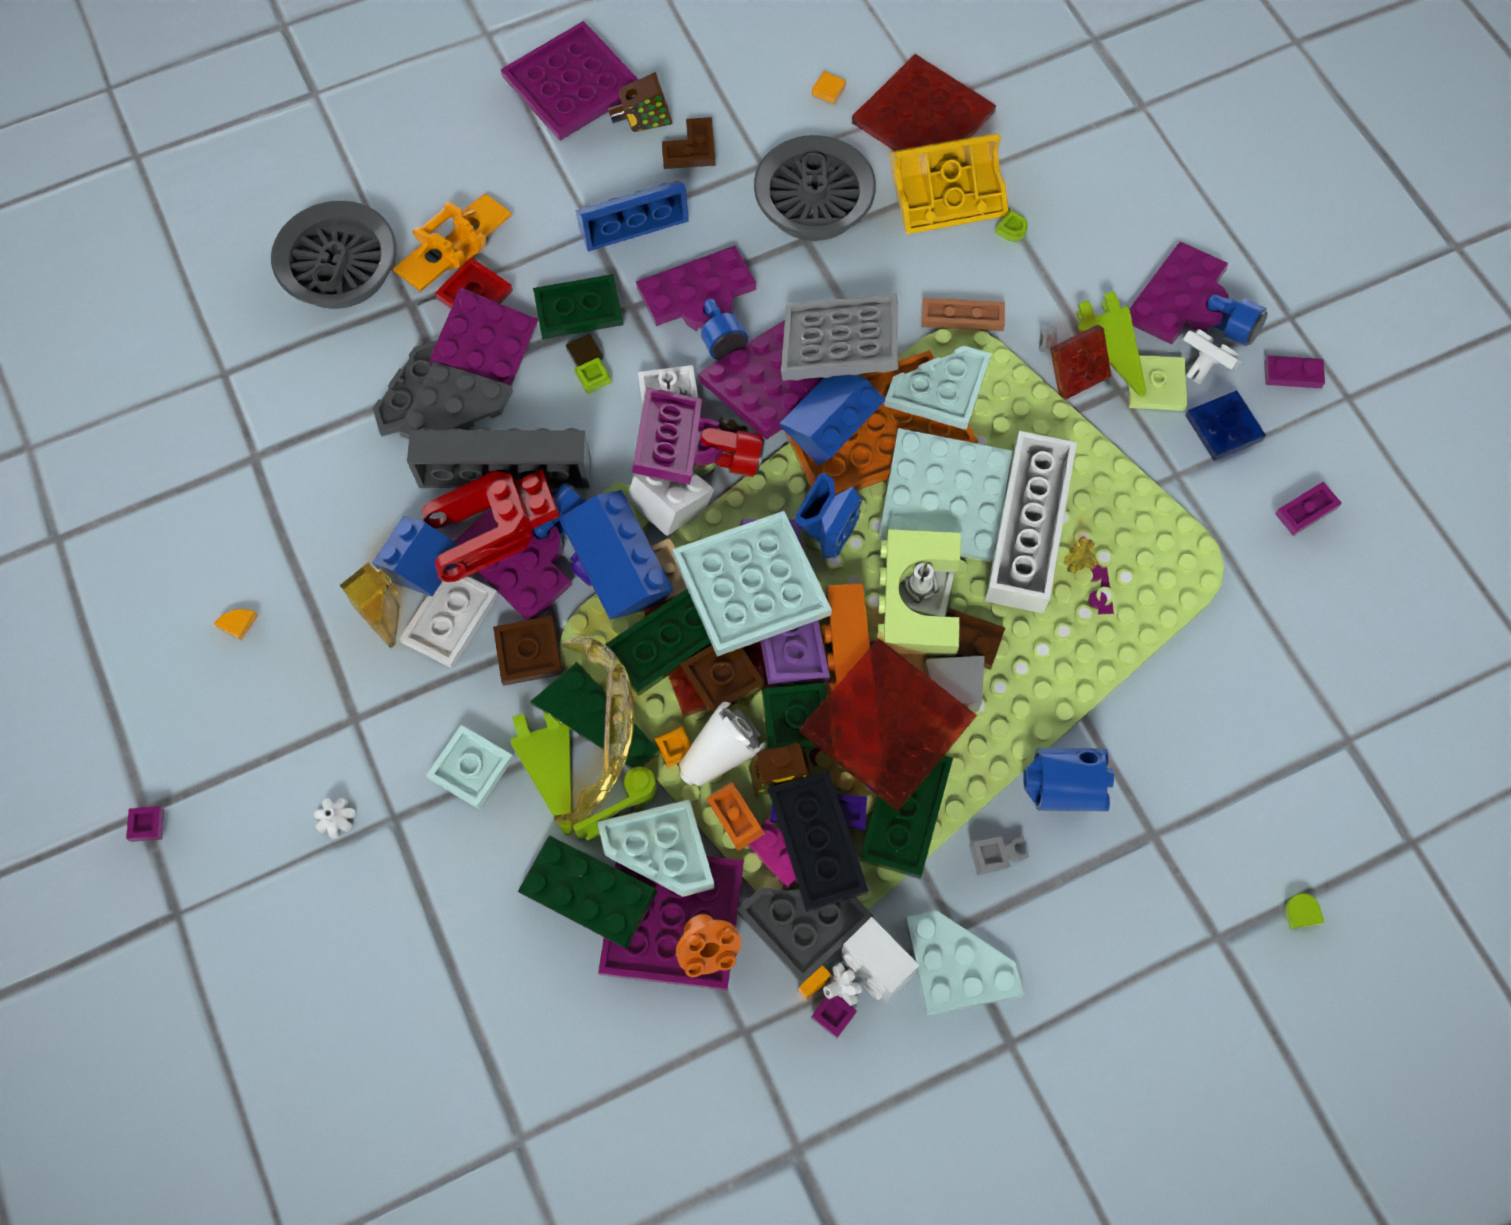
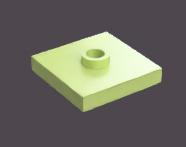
(1164, 384)

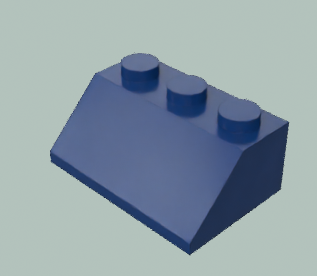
(831, 415)

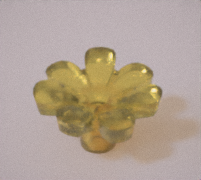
(1081, 556)

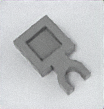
(992, 854)

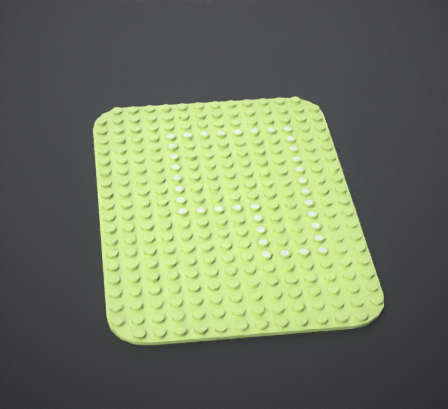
(1046, 665)

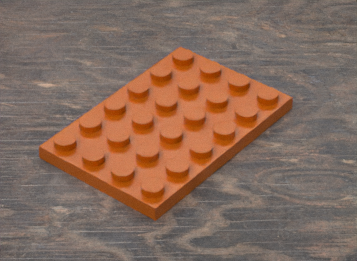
(869, 451)

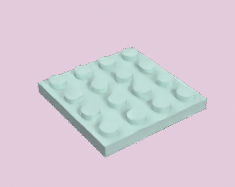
(947, 488)
(751, 583)

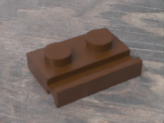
(977, 637)

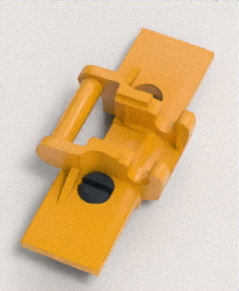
(444, 254)

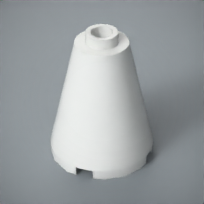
(721, 745)

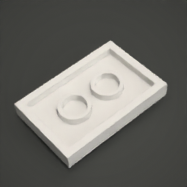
(449, 619)

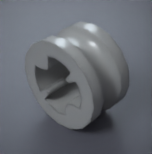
(1047, 338)

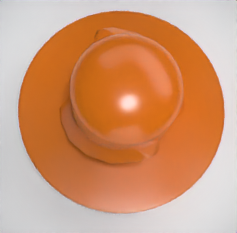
(707, 946)

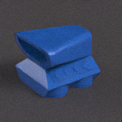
(828, 516)

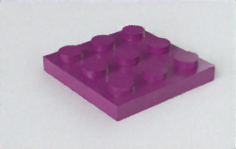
(484, 338)

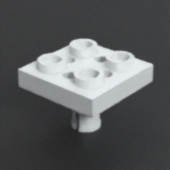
(1209, 355)
(675, 380)
(920, 587)

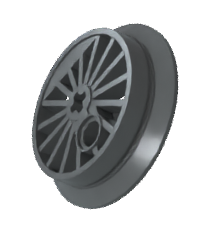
(812, 160)
(330, 266)

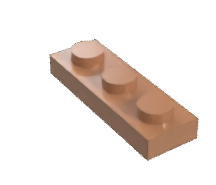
(963, 314)

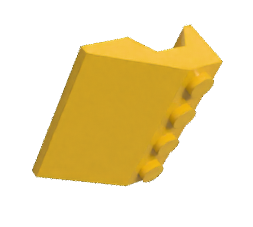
(949, 183)

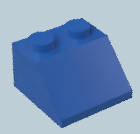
(411, 555)

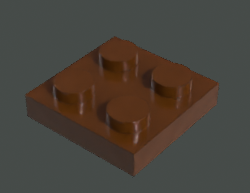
(527, 650)
(722, 677)

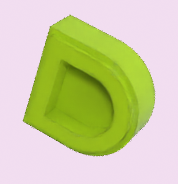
(1012, 227)
(1303, 912)

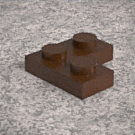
(693, 152)

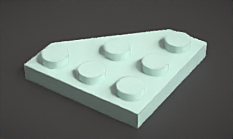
(941, 387)
(660, 846)
(958, 966)

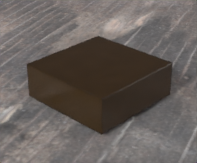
(583, 350)

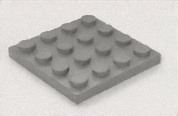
(840, 337)

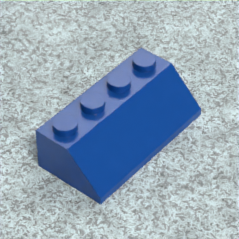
(633, 215)
(616, 555)

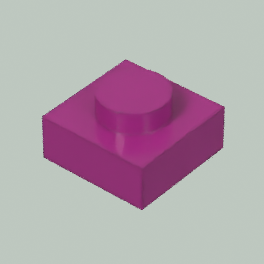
(145, 824)
(834, 1015)

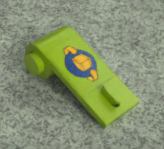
(641, 792)

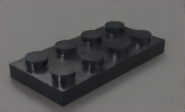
(817, 841)

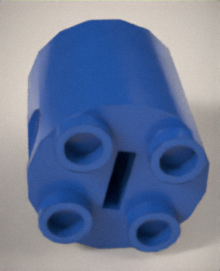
(1069, 779)

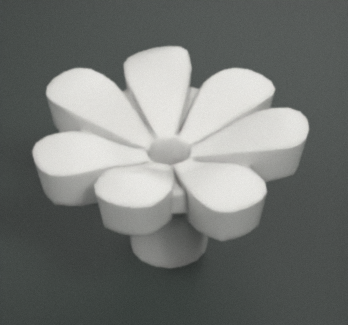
(334, 817)
(842, 985)

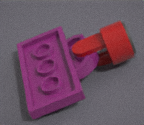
(677, 438)

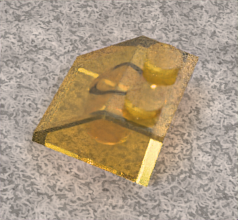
(374, 600)

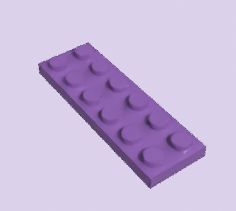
(797, 653)

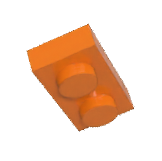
(735, 816)

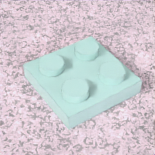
(470, 767)

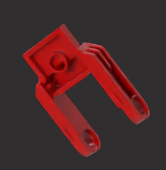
(515, 507)

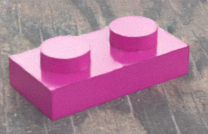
(773, 854)

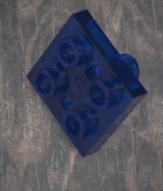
(1226, 417)

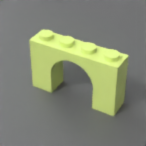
(903, 628)

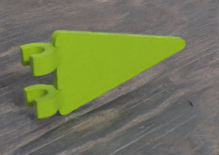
(1119, 338)
(547, 761)

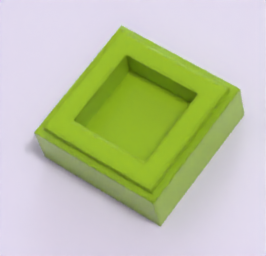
(592, 375)

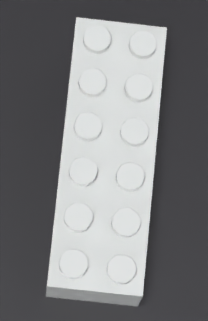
(1031, 522)

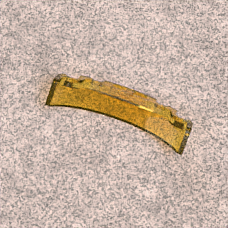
(618, 728)

